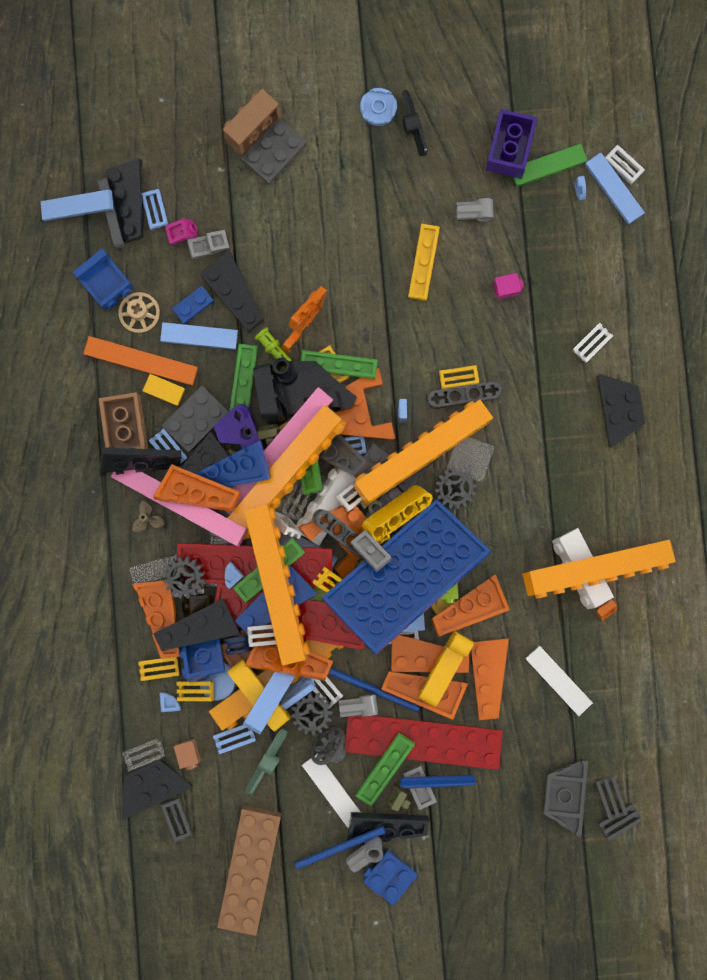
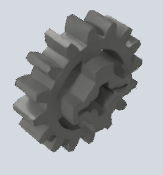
(445, 480)
(183, 569)
(312, 721)

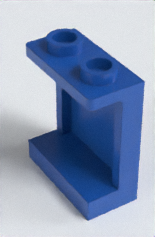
(103, 280)

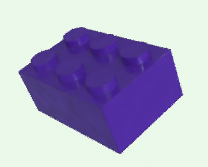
(511, 144)

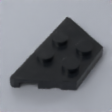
(620, 408)
(150, 786)

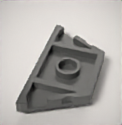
(566, 795)

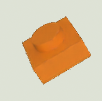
(606, 610)

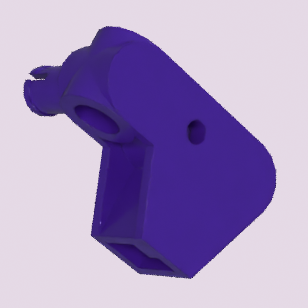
(234, 425)

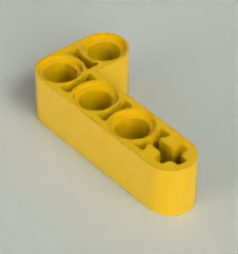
(396, 513)
(445, 668)
(252, 688)

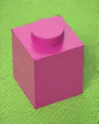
(507, 286)

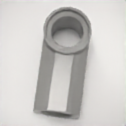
(480, 210)
(364, 706)
(368, 853)

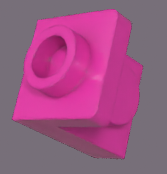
(181, 230)

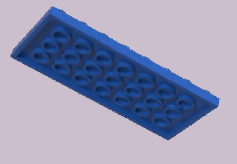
(425, 564)

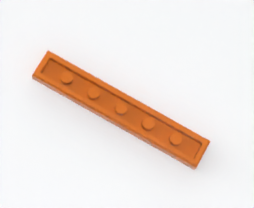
(140, 361)

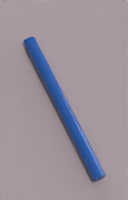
(373, 689)
(340, 847)

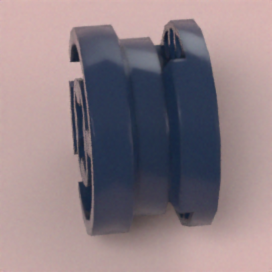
(237, 642)

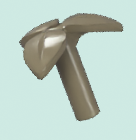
(145, 511)

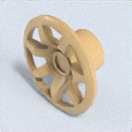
(138, 312)

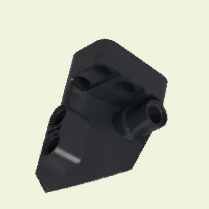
(286, 391)

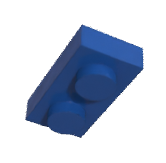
(193, 305)

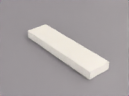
(558, 680)
(331, 789)

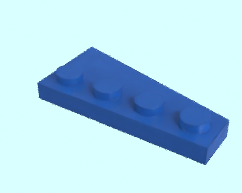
(239, 468)
(258, 613)

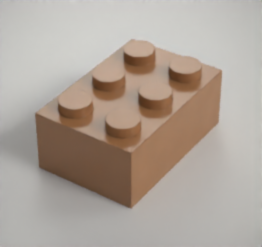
(251, 122)
(123, 421)

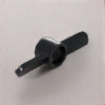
(413, 124)

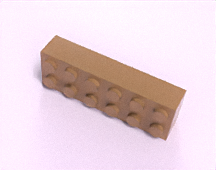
(249, 870)

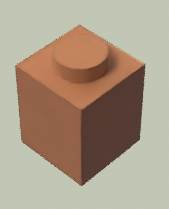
(187, 754)

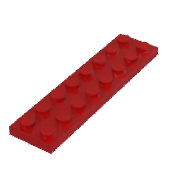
(217, 557)
(317, 618)
(432, 740)

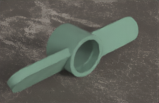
(267, 763)

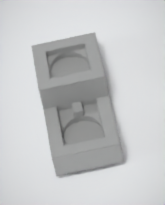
(207, 245)

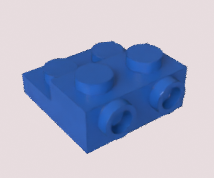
(202, 660)
(389, 877)

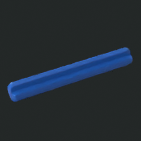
(437, 781)

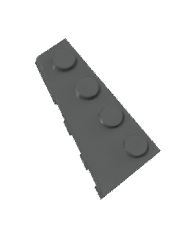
(344, 457)

